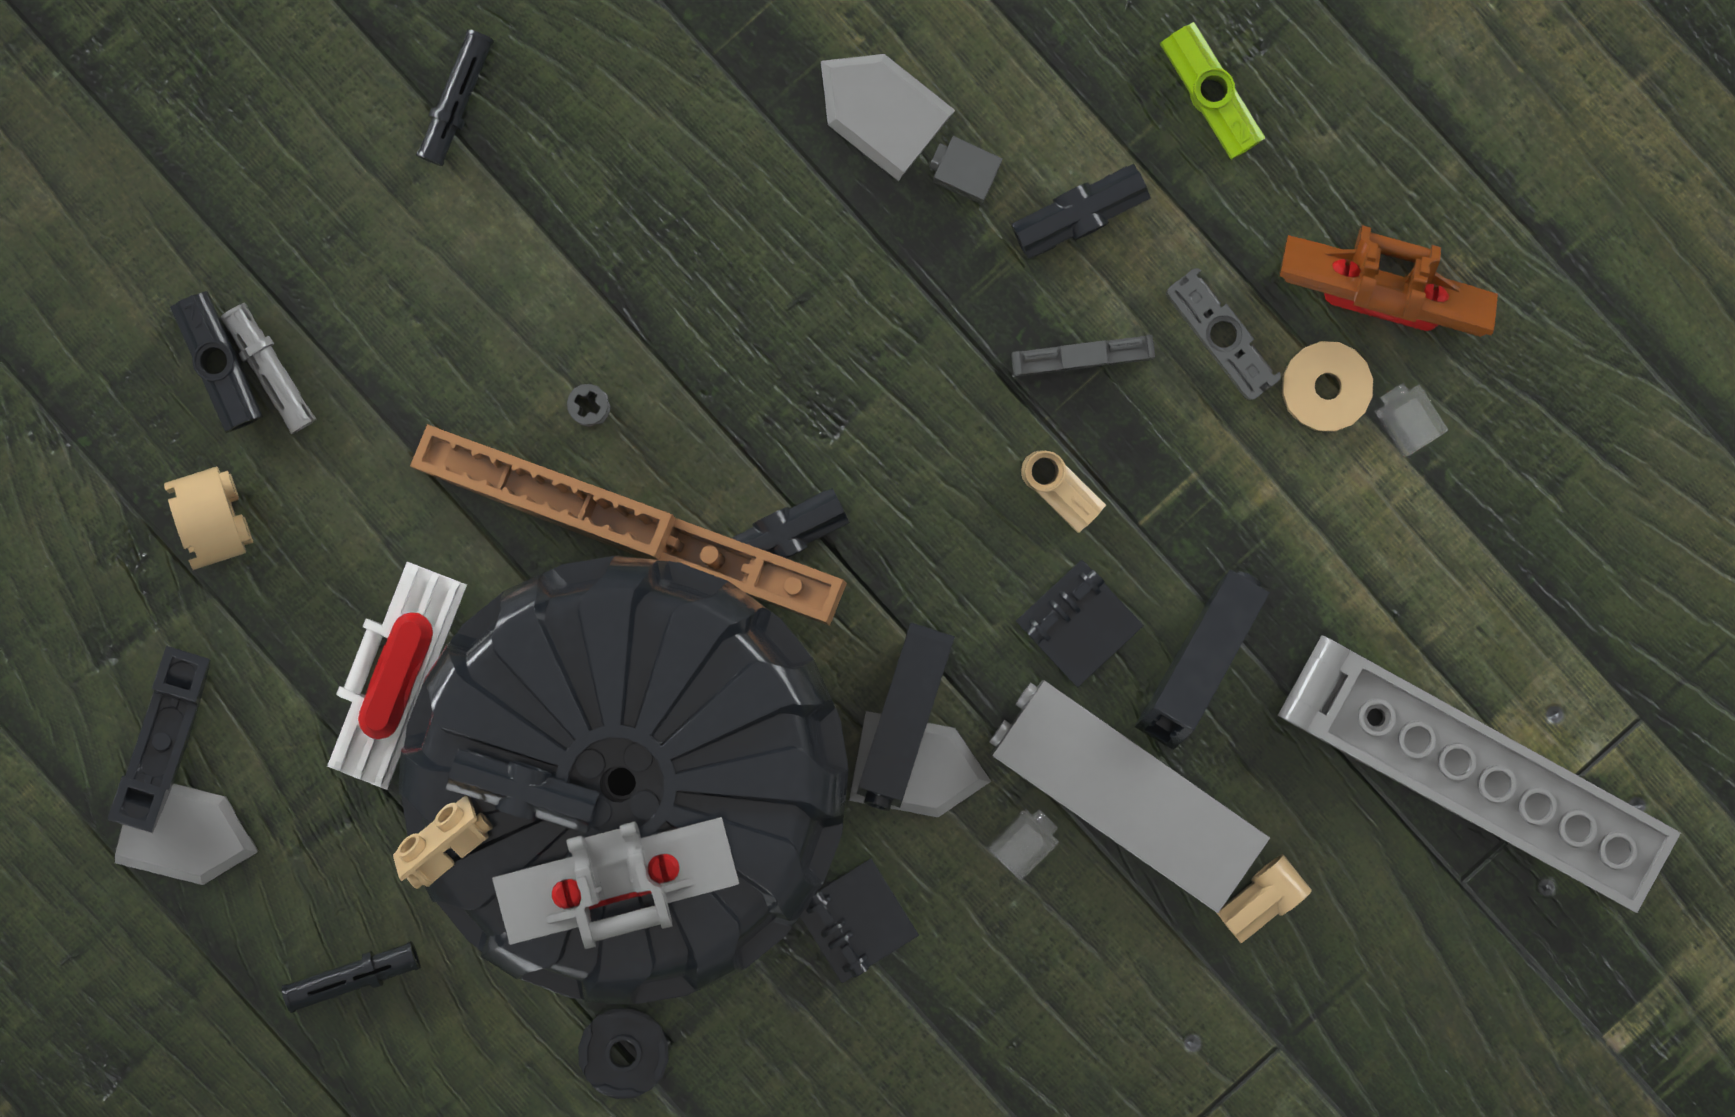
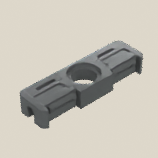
(1083, 355)
(1240, 360)

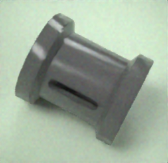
(586, 392)

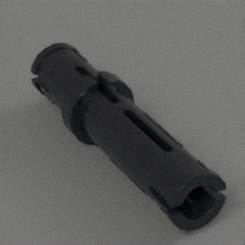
(455, 97)
(368, 971)

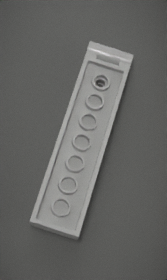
(1479, 774)

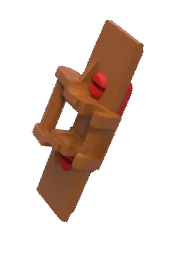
(1418, 300)

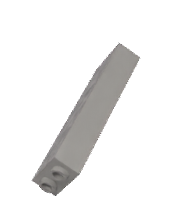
(1128, 794)

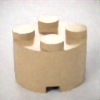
(207, 516)

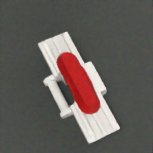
(416, 635)

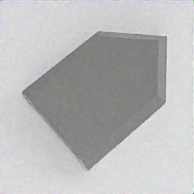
(882, 110)
(941, 774)
(192, 840)

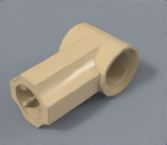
(1065, 491)
(1273, 892)

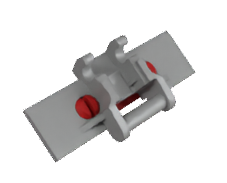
(611, 870)

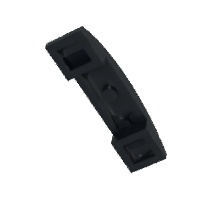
(161, 740)

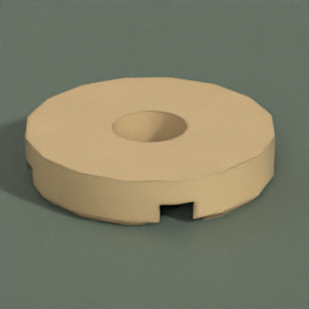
(1354, 383)

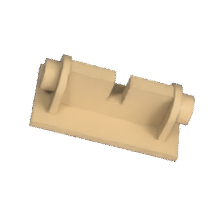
(423, 855)

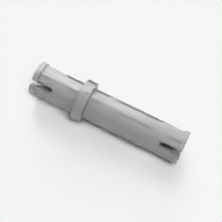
(261, 357)

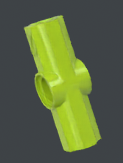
(1198, 64)

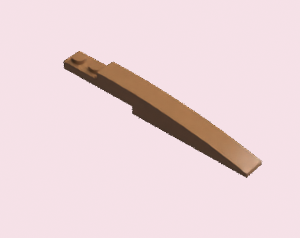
(626, 523)

